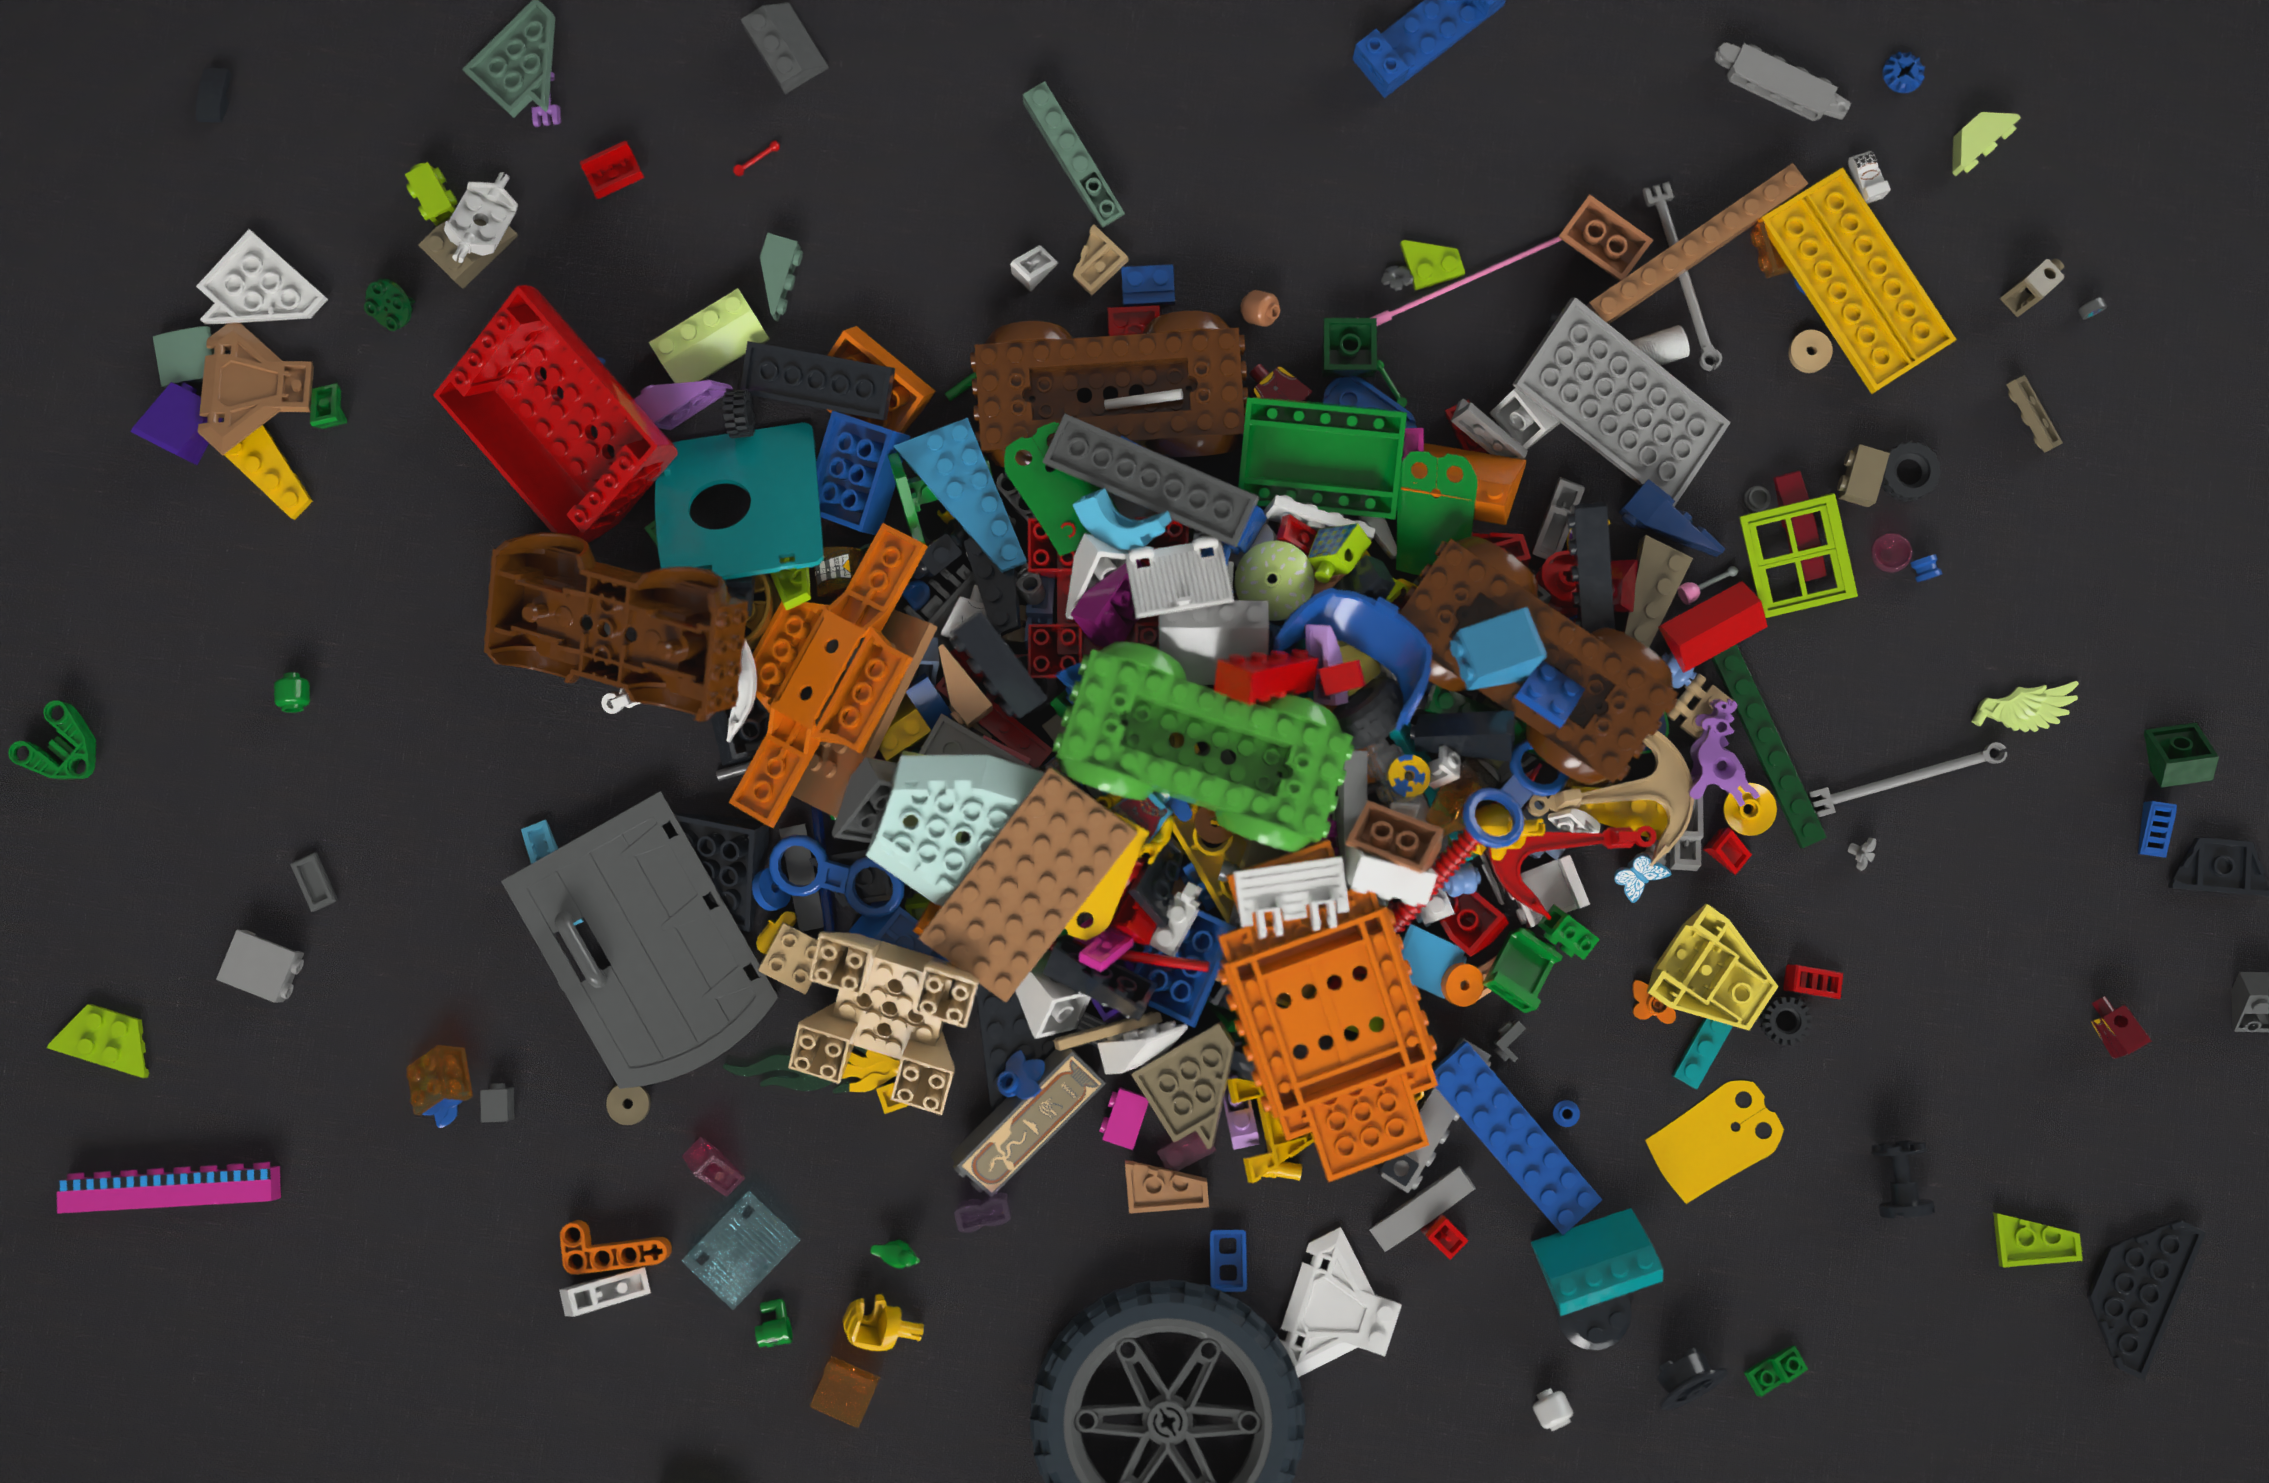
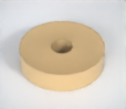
(1810, 339)

